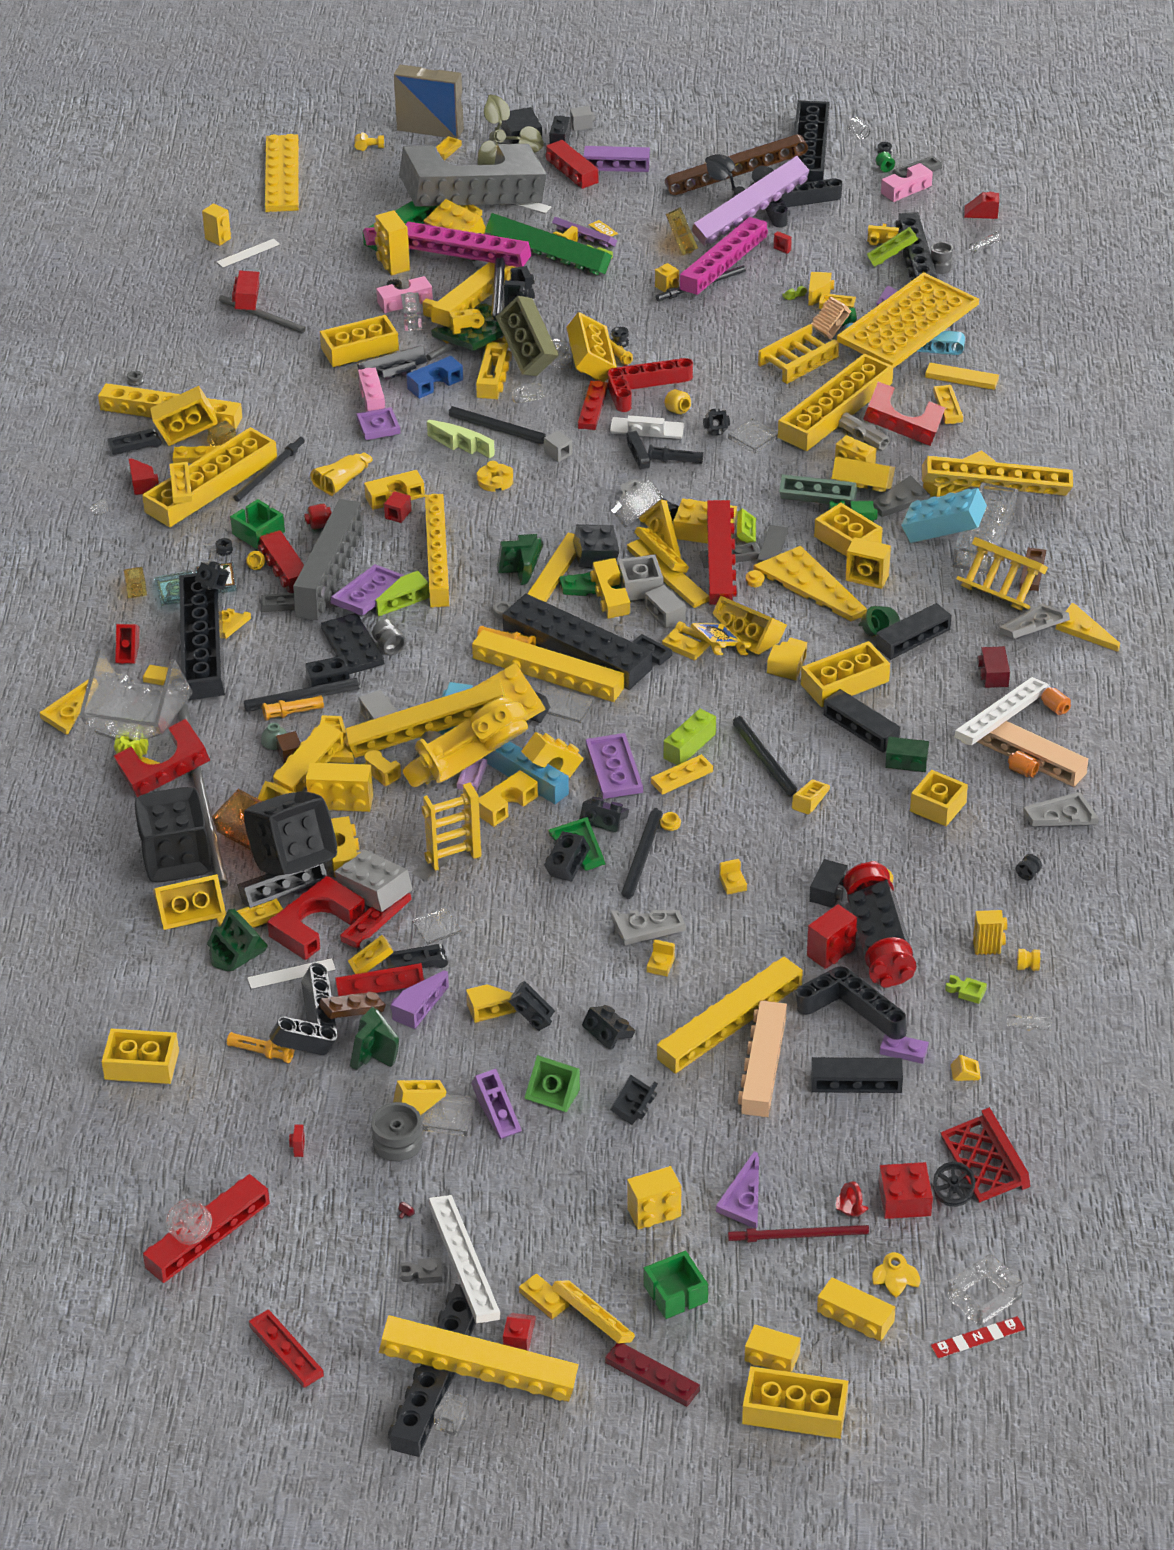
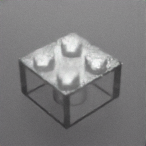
(636, 502)

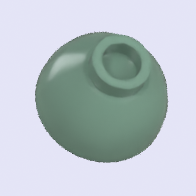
(268, 737)

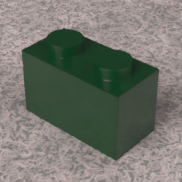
(907, 754)

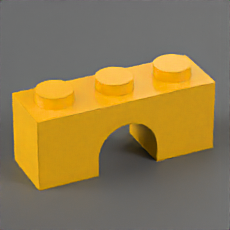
(381, 489)
(613, 601)
(545, 750)
(517, 788)
(346, 843)

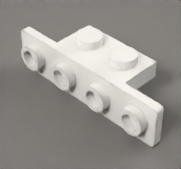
(647, 427)

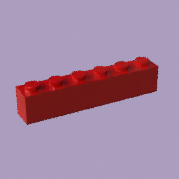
(720, 550)
(227, 1213)

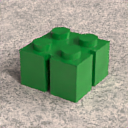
(260, 521)
(675, 1284)

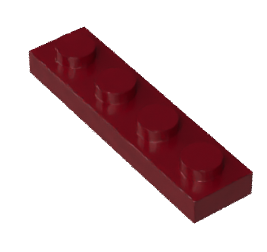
(652, 1374)

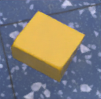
(965, 1069)

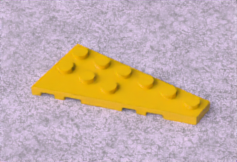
(809, 579)

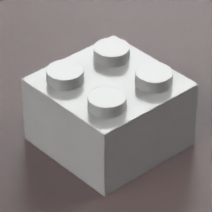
(639, 575)

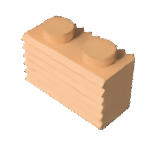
(830, 318)

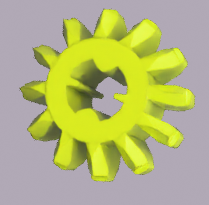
(139, 746)

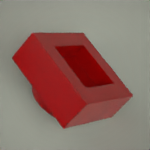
(782, 242)
(297, 1140)

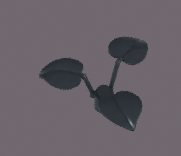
(720, 166)

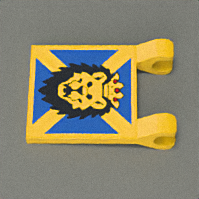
(719, 637)

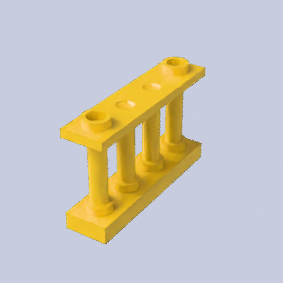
(799, 365)
(1000, 554)
(470, 829)

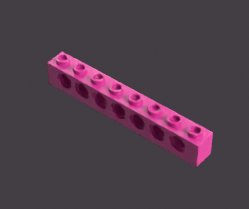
(467, 244)
(723, 255)

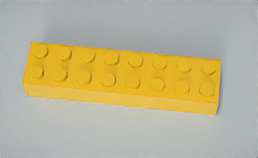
(824, 408)
(212, 476)

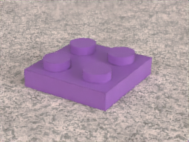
(378, 423)

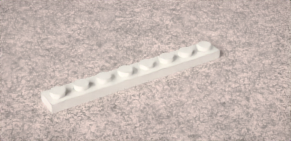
(1000, 711)
(464, 1259)

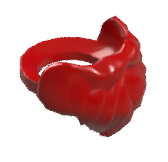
(850, 1200)

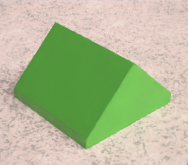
(553, 1083)

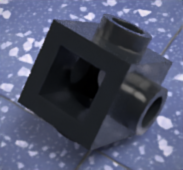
(719, 416)
(212, 576)

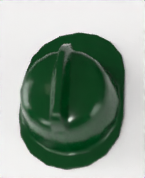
(877, 619)

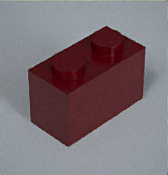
(994, 667)

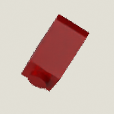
(983, 206)
(142, 477)
(127, 643)
(519, 1330)

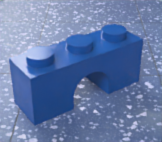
(445, 370)

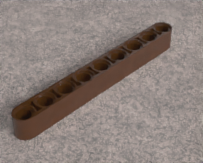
(744, 165)

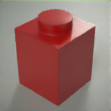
(397, 507)

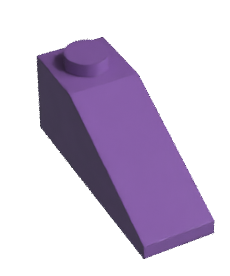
(418, 1000)
(495, 1103)

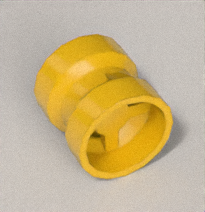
(1028, 959)

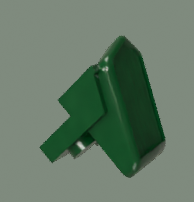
(520, 556)
(234, 942)
(374, 1040)

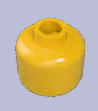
(677, 401)

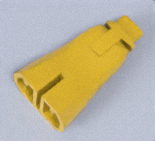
(336, 475)

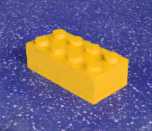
(359, 340)
(590, 347)
(848, 670)
(795, 1402)

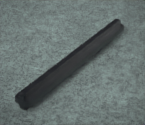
(498, 287)
(496, 424)
(309, 692)
(765, 756)
(641, 853)

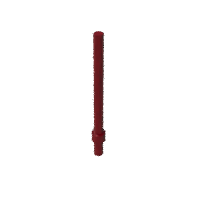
(753, 1235)

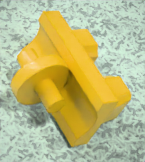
(881, 234)

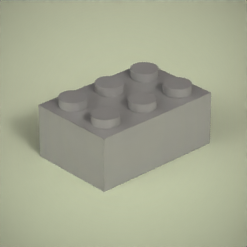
(375, 880)

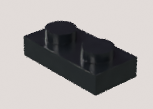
(659, 652)

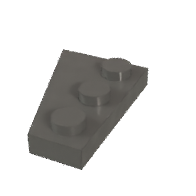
(900, 497)

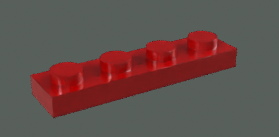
(592, 405)
(371, 922)
(380, 980)
(286, 1348)

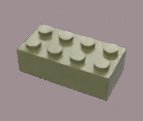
(527, 336)

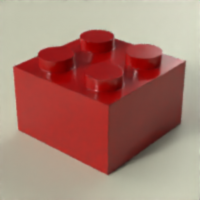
(831, 936)
(905, 1190)

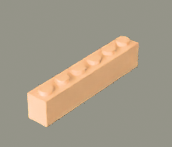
(1053, 758)
(763, 1059)

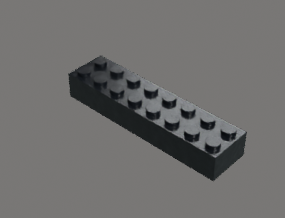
(812, 125)
(201, 638)
(577, 638)

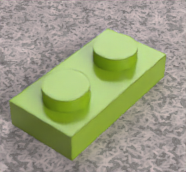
(746, 526)

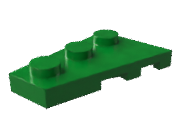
(579, 585)
(582, 827)

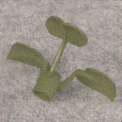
(495, 112)

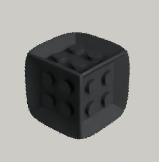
(290, 833)
(173, 834)

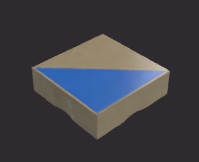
(428, 101)

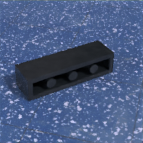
(913, 631)
(860, 720)
(274, 886)
(856, 1075)

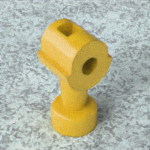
(362, 141)

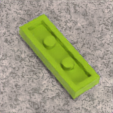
(892, 246)

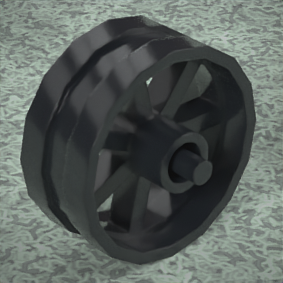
(953, 1184)

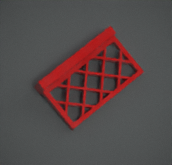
(1003, 1147)

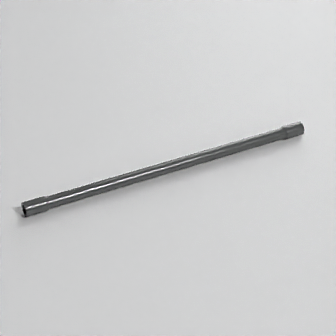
(209, 824)

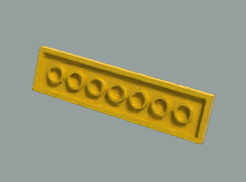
(282, 173)

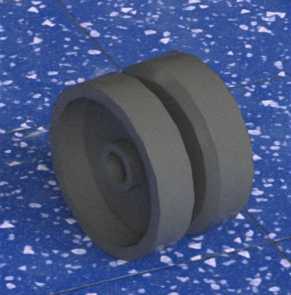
(397, 1131)

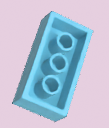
(944, 515)

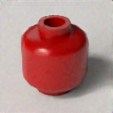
(317, 516)

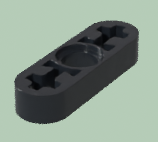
(638, 450)

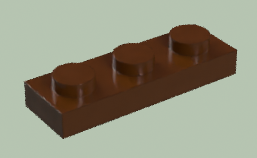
(1039, 556)
(351, 1004)

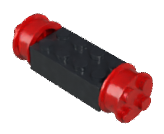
(879, 924)

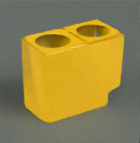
(787, 659)

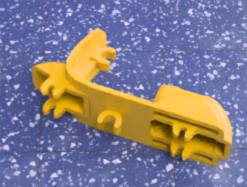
(467, 743)

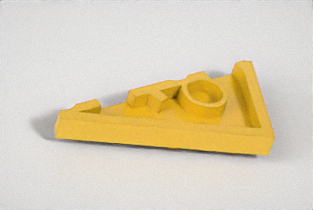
(660, 521)
(1086, 628)
(65, 710)

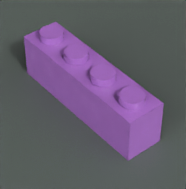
(618, 158)

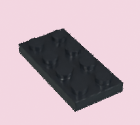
(351, 638)

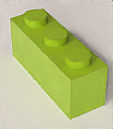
(689, 737)

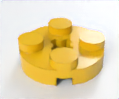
(495, 476)

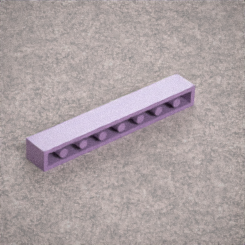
(750, 201)

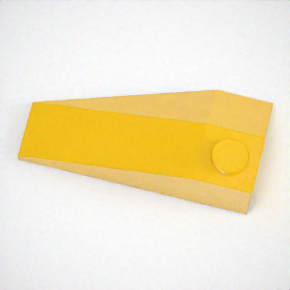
(749, 625)

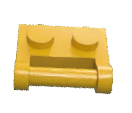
(685, 645)

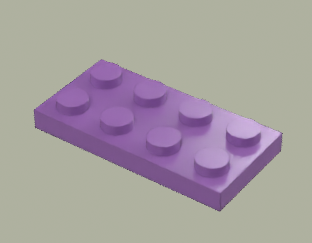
(363, 591)
(614, 766)

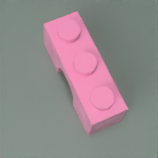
(917, 179)
(390, 298)
(371, 389)

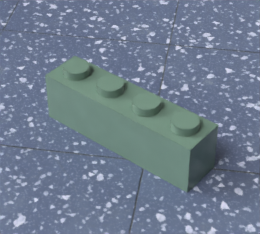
(817, 490)

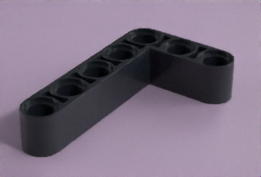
(803, 194)
(855, 992)
(319, 1030)

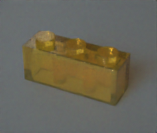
(681, 231)

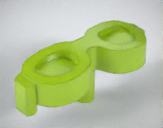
(792, 294)

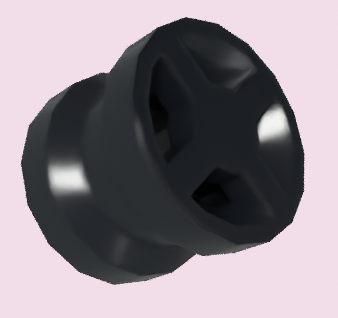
(620, 336)
(1028, 867)

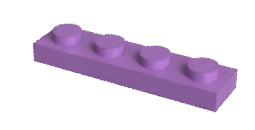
(590, 235)

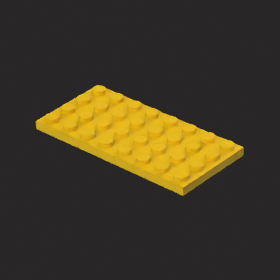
(908, 320)

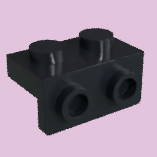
(523, 274)
(513, 289)
(603, 814)
(531, 1006)
(607, 1025)
(633, 1099)

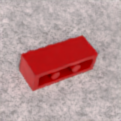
(246, 290)

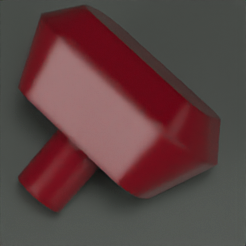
(405, 1209)

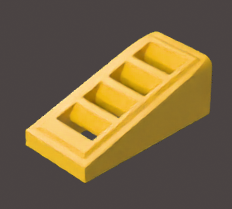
(809, 796)

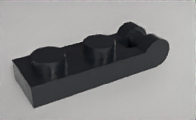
(134, 441)
(427, 955)

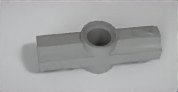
(864, 431)

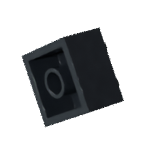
(595, 544)

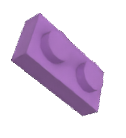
(904, 1048)

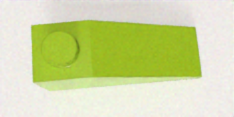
(404, 592)

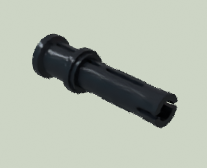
(666, 454)

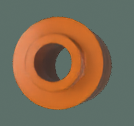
(1056, 701)
(1023, 764)

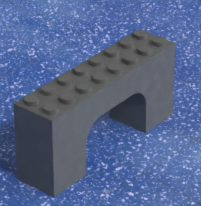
(513, 178)

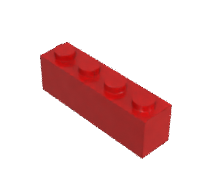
(572, 164)
(281, 558)

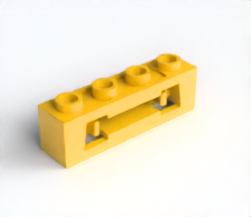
(486, 385)

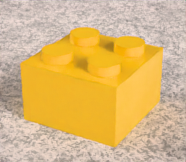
(868, 563)
(938, 797)
(654, 1197)

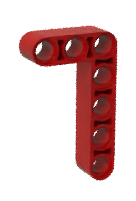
(624, 379)

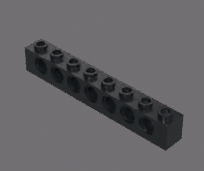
(918, 254)
(429, 1384)

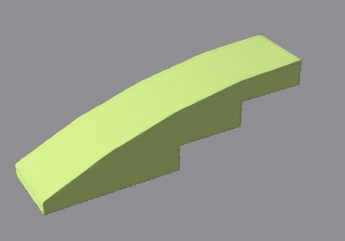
(457, 436)

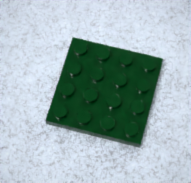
(472, 337)

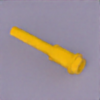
(625, 356)

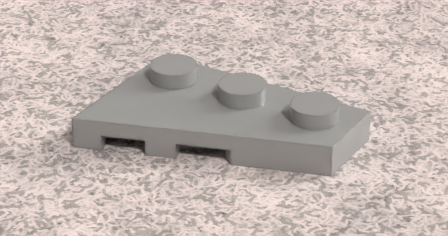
(1034, 620)
(1065, 810)
(644, 926)

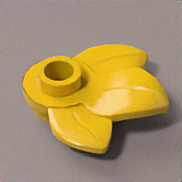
(895, 1276)

